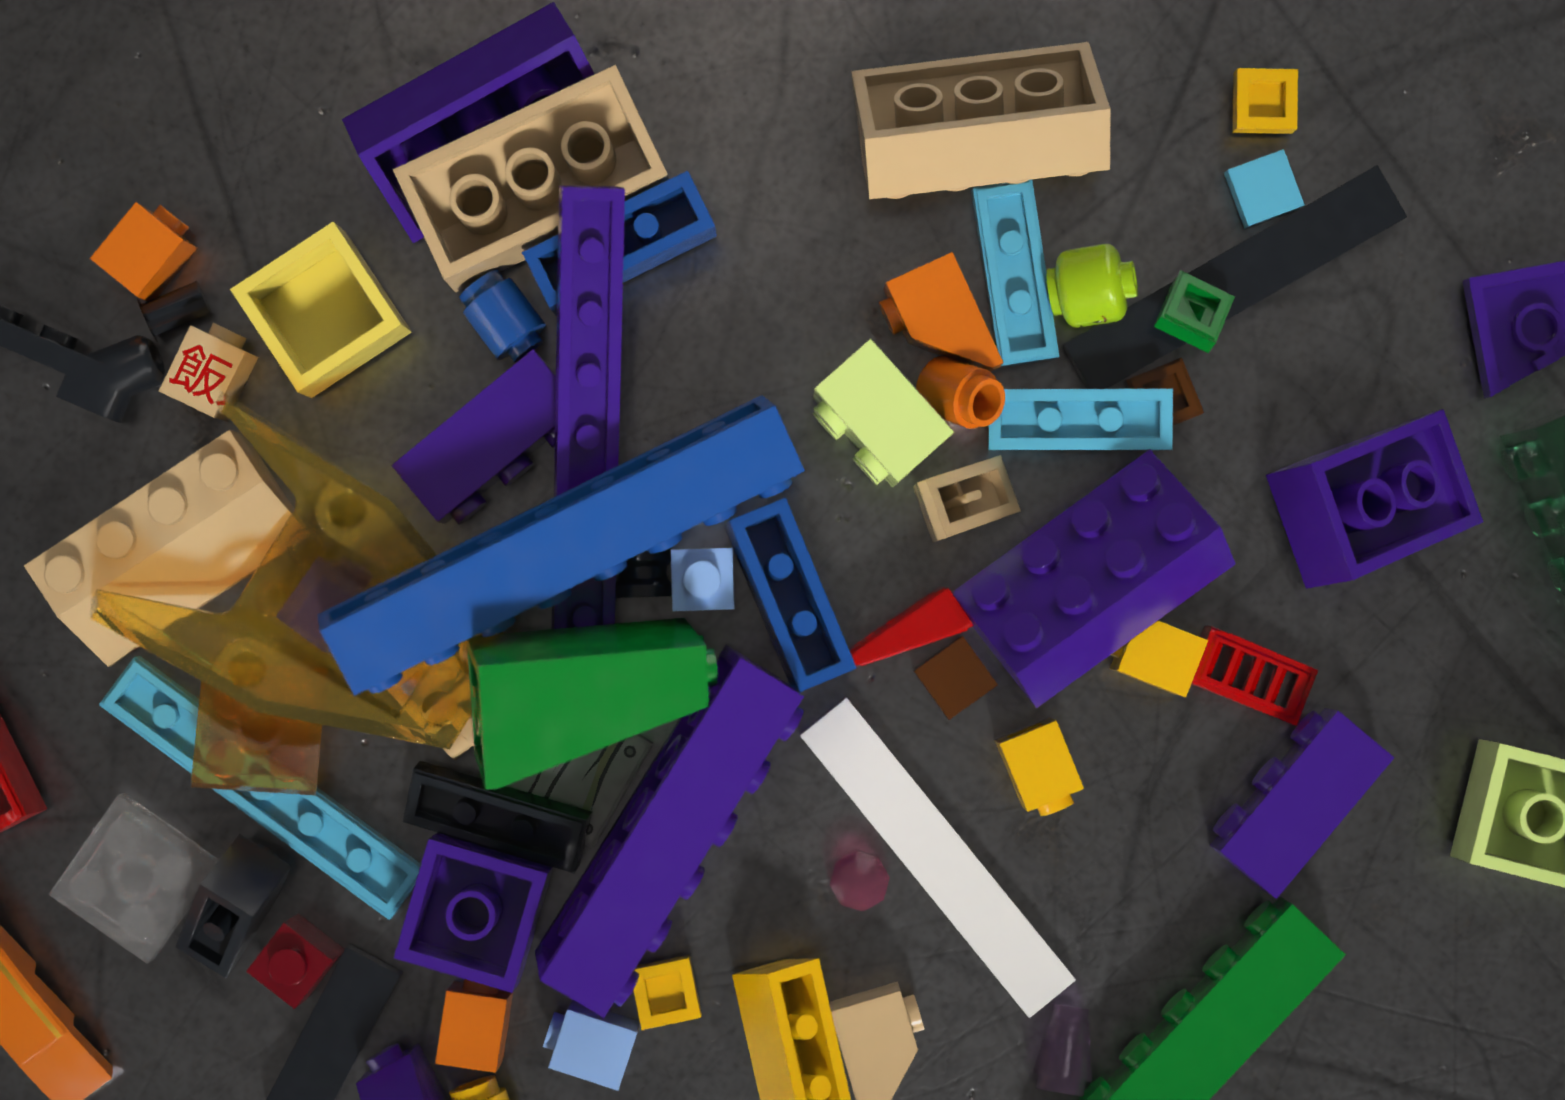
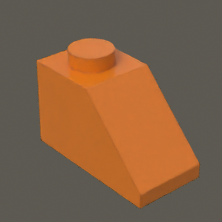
(940, 313)

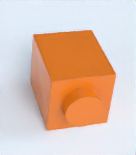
(145, 250)
(474, 1026)

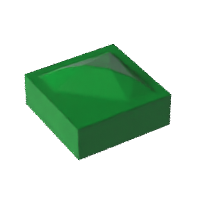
(1194, 311)

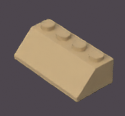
(981, 120)
(500, 185)
(168, 541)

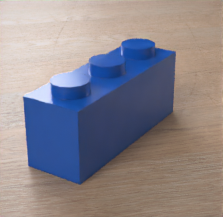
(656, 229)
(789, 595)

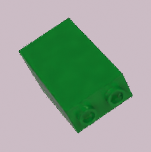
(579, 689)

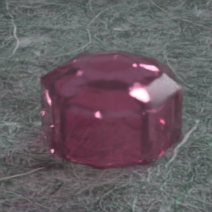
(859, 880)

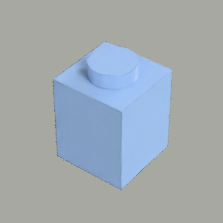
(703, 579)
(591, 1044)

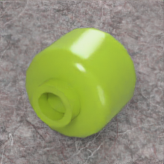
(1091, 285)

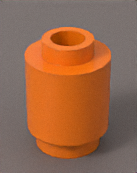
(961, 392)

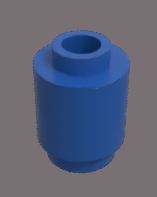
(502, 316)

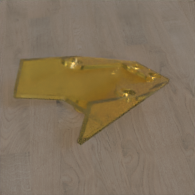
(266, 661)

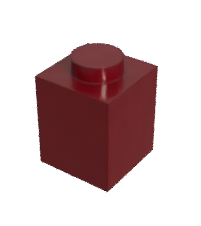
(295, 960)

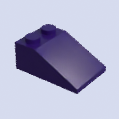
(1374, 500)

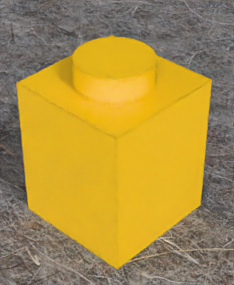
(1161, 658)
(1040, 767)

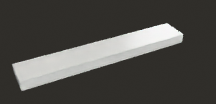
(937, 857)

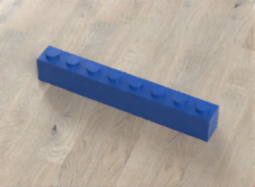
(560, 545)

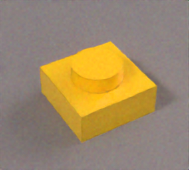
(1265, 100)
(666, 992)

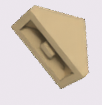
(966, 498)

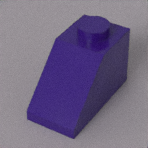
(400, 1076)

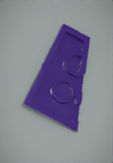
(1516, 322)

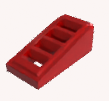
(922, 623)
(1217, 639)

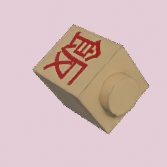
(207, 367)

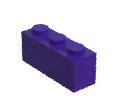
(483, 442)
(1299, 799)

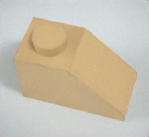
(877, 1038)

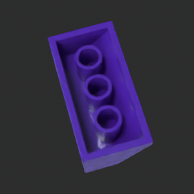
(462, 96)

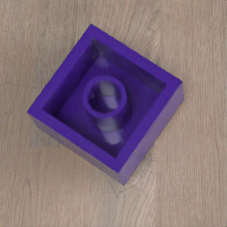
(473, 912)

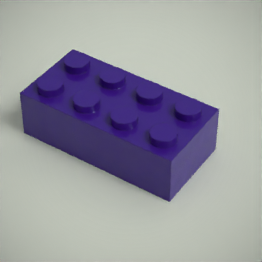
(1095, 577)

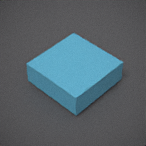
(1264, 189)

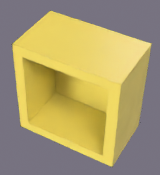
(321, 310)

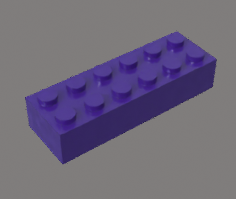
(666, 833)

